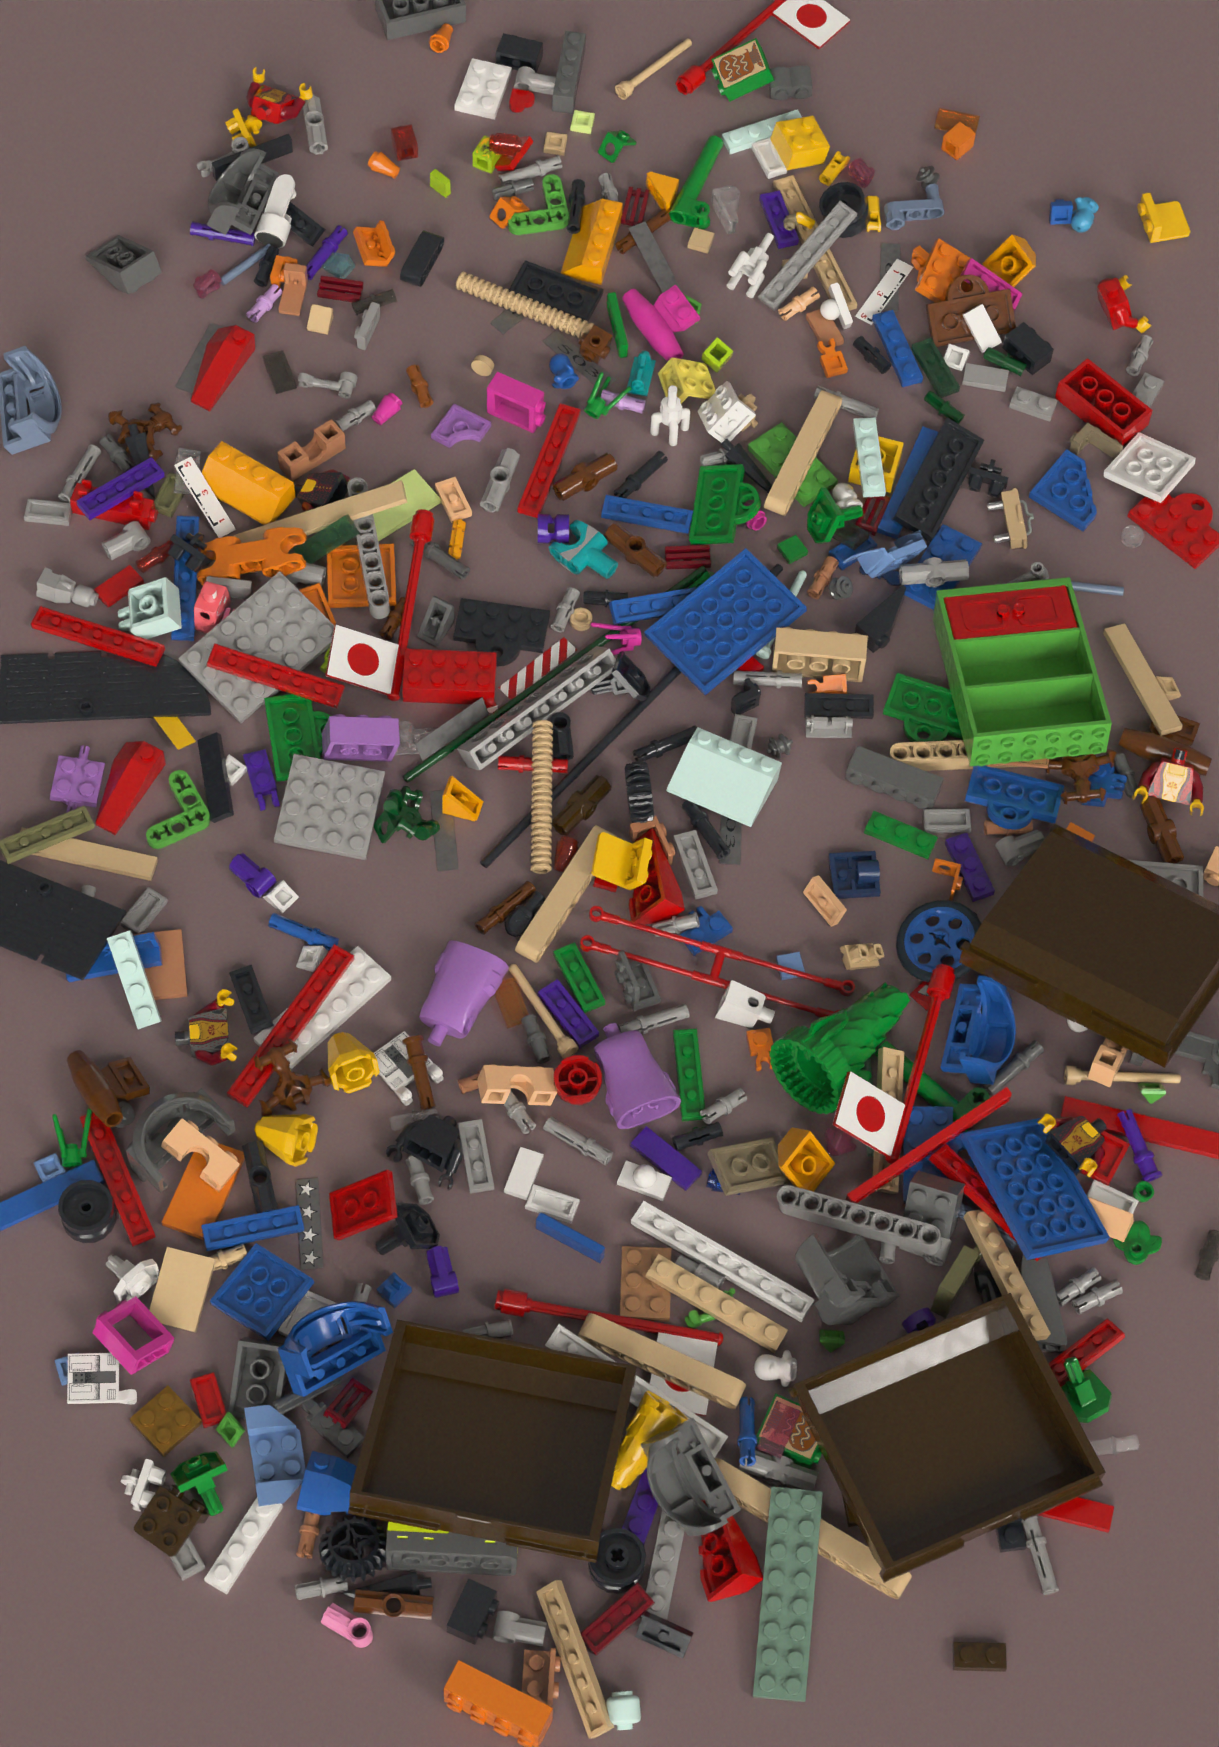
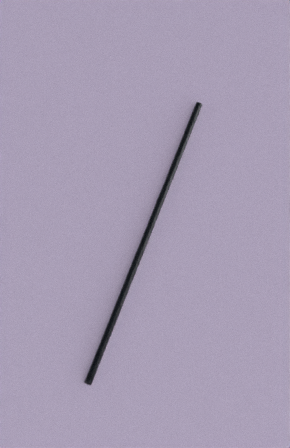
(592, 755)

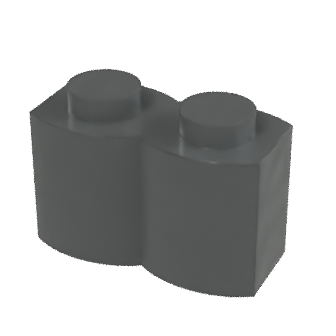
(791, 82)

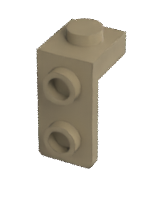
(1097, 438)

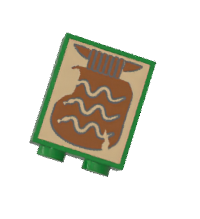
(742, 70)
(801, 1445)

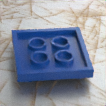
(262, 1291)

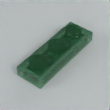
(935, 368)
(327, 540)

